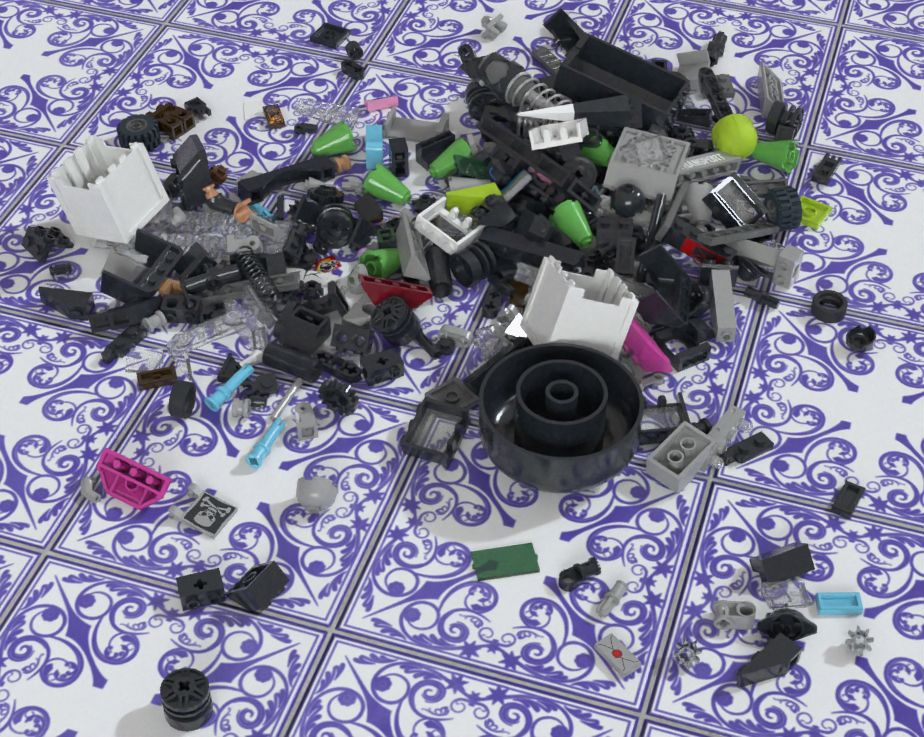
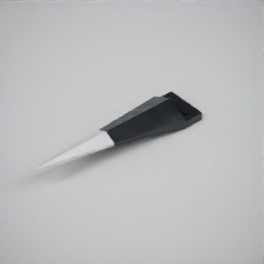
(609, 112)

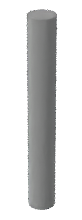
(286, 399)

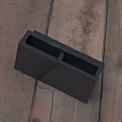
(431, 148)
(783, 562)

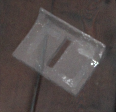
(795, 590)

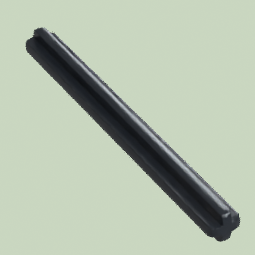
(652, 230)

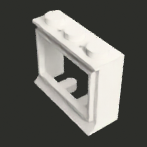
(544, 137)
(439, 237)

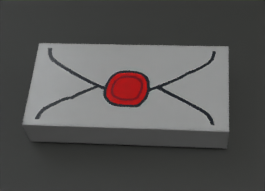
(617, 655)

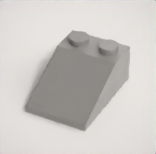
(680, 457)

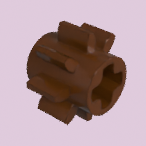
(218, 174)

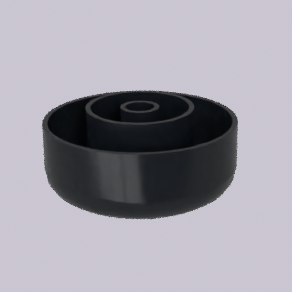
(560, 417)

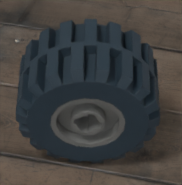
(139, 129)
(783, 208)

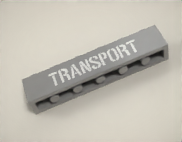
(708, 166)

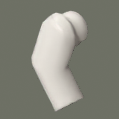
(253, 359)

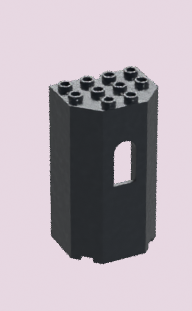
(605, 71)

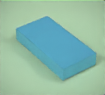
(839, 603)

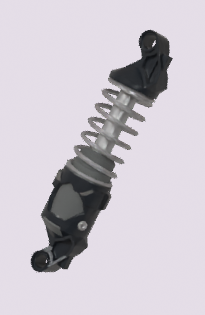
(514, 85)

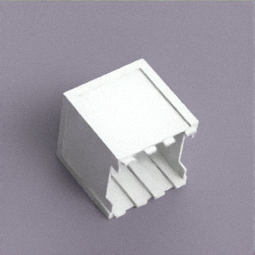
(108, 190)
(579, 309)

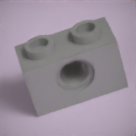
(788, 266)

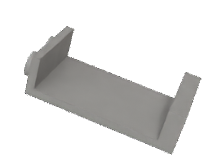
(689, 66)
(413, 129)

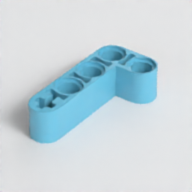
(374, 146)

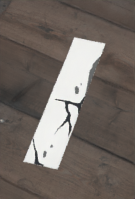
(307, 275)

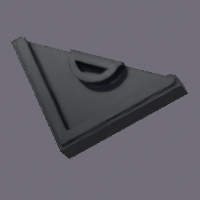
(228, 369)

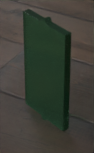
(470, 167)
(505, 561)

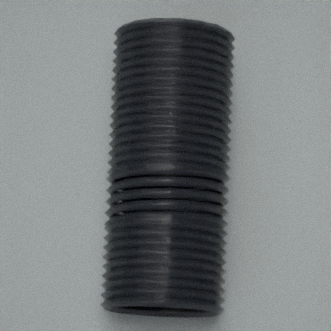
(439, 272)
(290, 362)

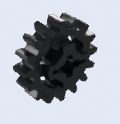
(325, 195)
(338, 397)

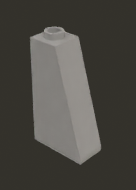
(722, 306)

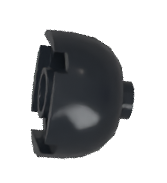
(627, 200)

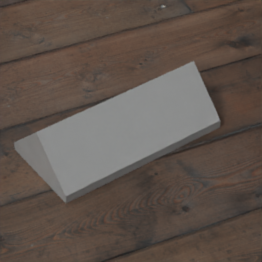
(769, 89)
(411, 251)

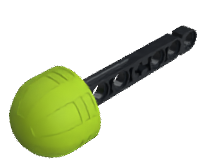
(732, 132)

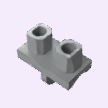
(493, 26)

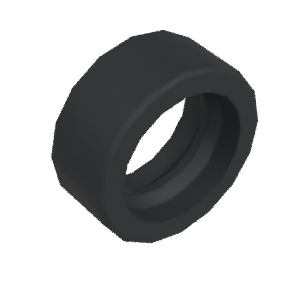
(828, 315)
(182, 399)

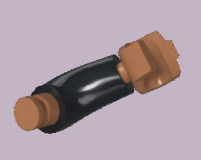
(222, 204)

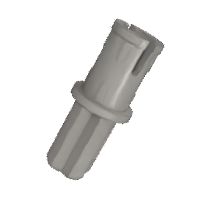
(612, 598)

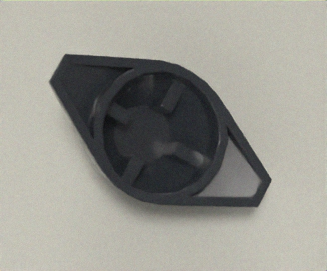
(788, 622)

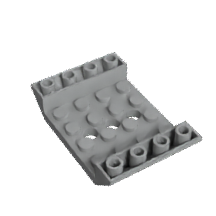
(651, 178)

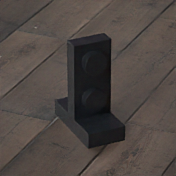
(330, 302)

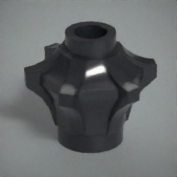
(423, 203)

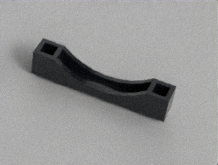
(260, 186)

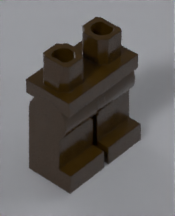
(173, 120)

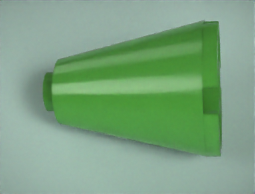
(334, 141)
(778, 154)
(600, 155)
(445, 162)
(386, 186)
(573, 223)
(381, 262)

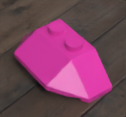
(645, 350)
(131, 480)

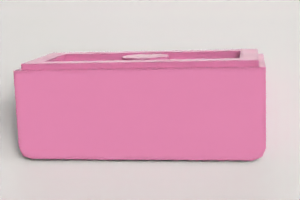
(381, 103)

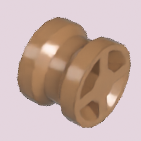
(342, 163)

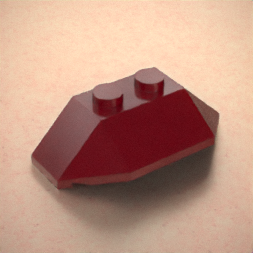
(380, 289)

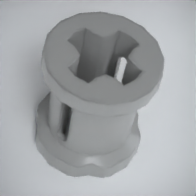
(154, 321)

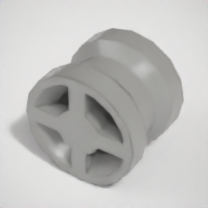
(241, 407)

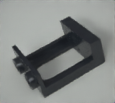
(686, 359)

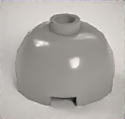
(316, 493)

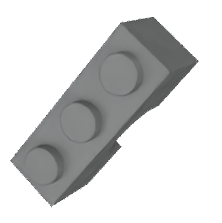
(360, 314)

